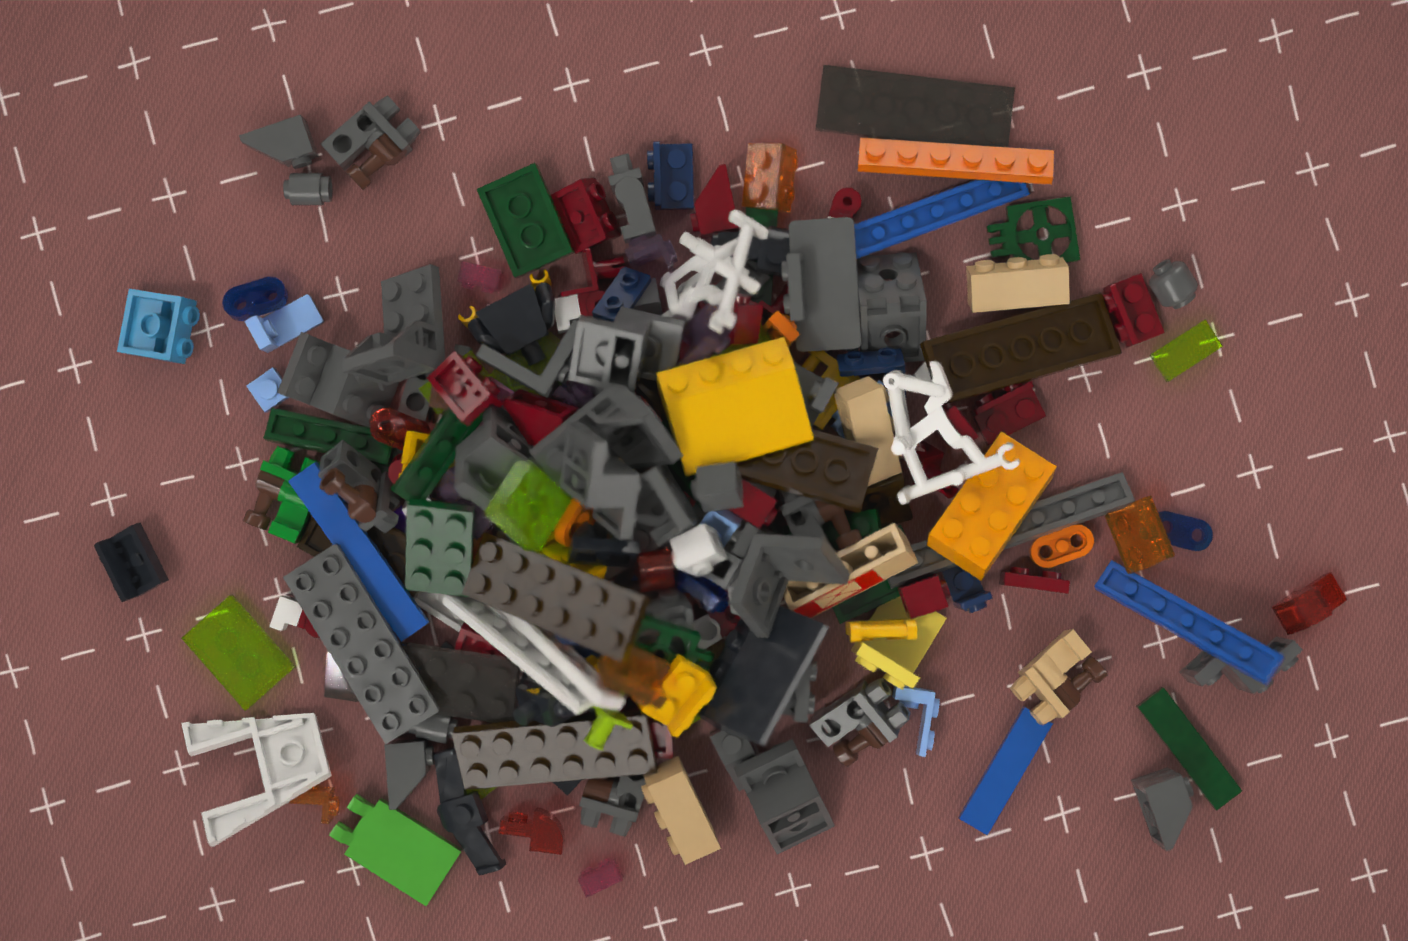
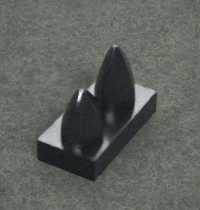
(590, 549)

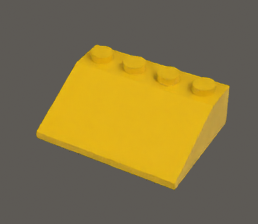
(735, 405)

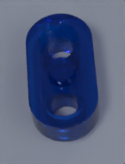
(256, 298)
(1182, 528)
(710, 595)

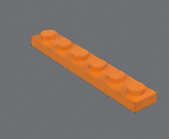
(956, 161)

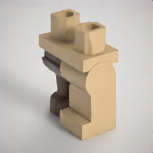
(1048, 680)

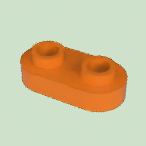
(571, 520)
(1060, 546)

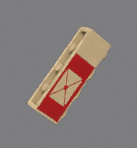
(868, 562)

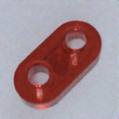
(395, 431)

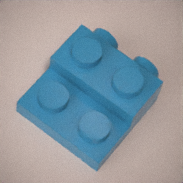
(158, 326)

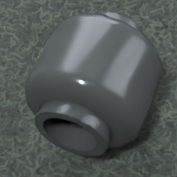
(1173, 284)

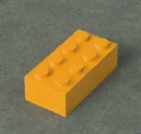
(990, 509)

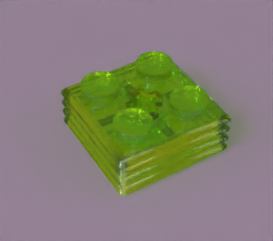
(528, 506)

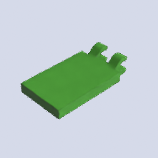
(397, 848)

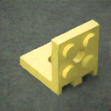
(900, 656)

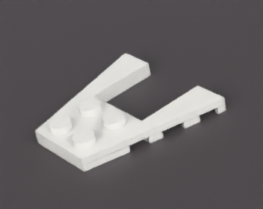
(288, 757)

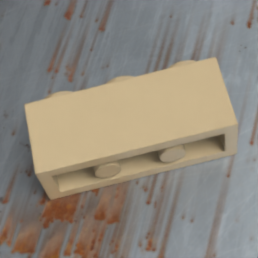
(1017, 283)
(867, 421)
(680, 811)

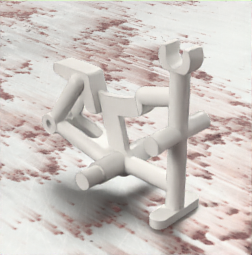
(707, 262)
(908, 438)

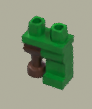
(274, 485)

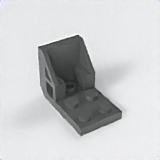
(411, 334)
(624, 423)
(661, 513)

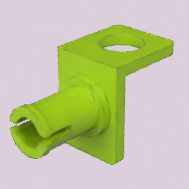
(604, 725)

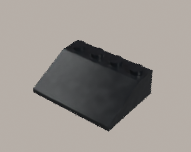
(760, 674)

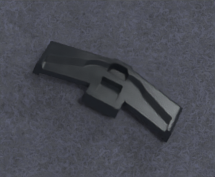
(767, 252)
(464, 814)

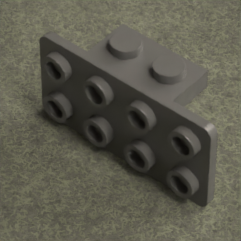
(823, 284)

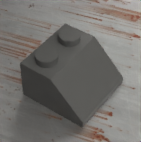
(1164, 804)

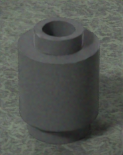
(308, 189)
(436, 728)

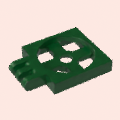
(1011, 238)
(667, 631)

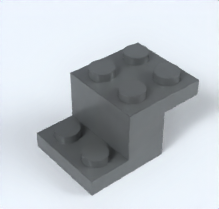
(626, 349)
(318, 380)
(488, 456)
(600, 480)
(1208, 669)
(784, 796)

